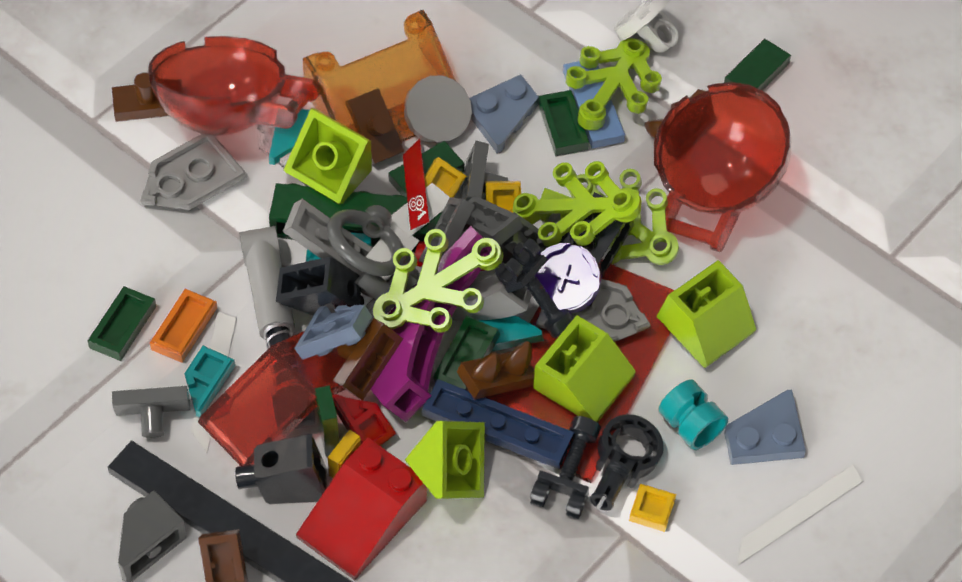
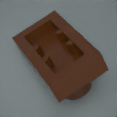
(136, 100)
(375, 123)
(366, 358)
(223, 557)

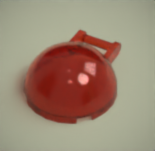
(227, 86)
(721, 156)

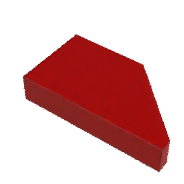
(363, 419)

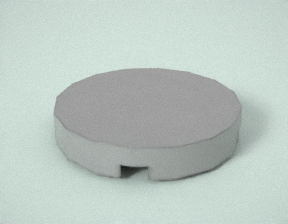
(437, 109)

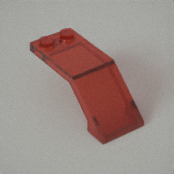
(269, 399)

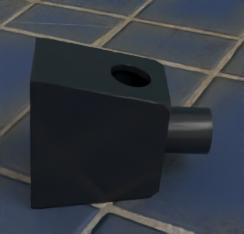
(318, 284)
(286, 471)

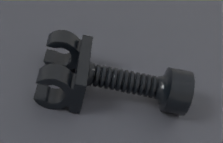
(517, 277)
(585, 432)

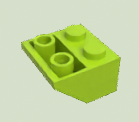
(709, 314)
(583, 370)

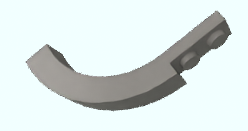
(309, 229)

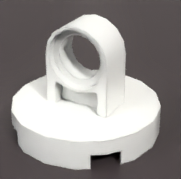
(646, 21)

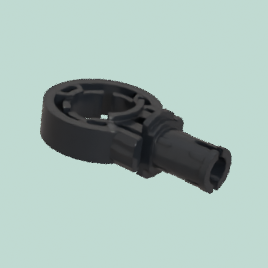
(622, 463)

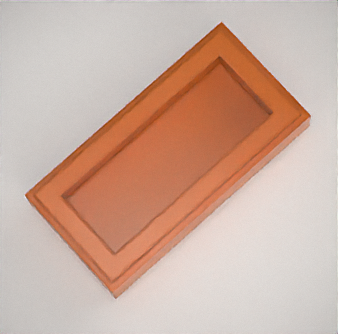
(183, 325)

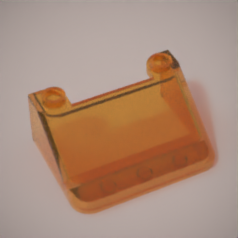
(390, 70)

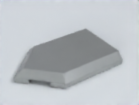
(191, 174)
(611, 311)

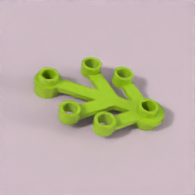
(630, 55)
(619, 205)
(641, 232)
(431, 285)

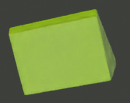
(329, 157)
(451, 459)

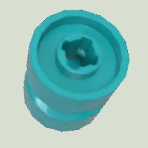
(697, 419)

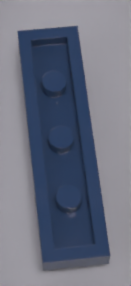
(503, 424)

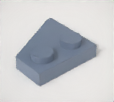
(502, 110)
(333, 329)
(766, 433)

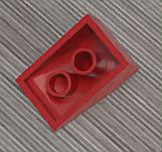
(363, 509)

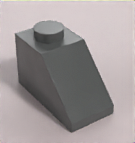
(147, 535)

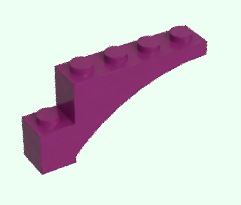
(407, 375)

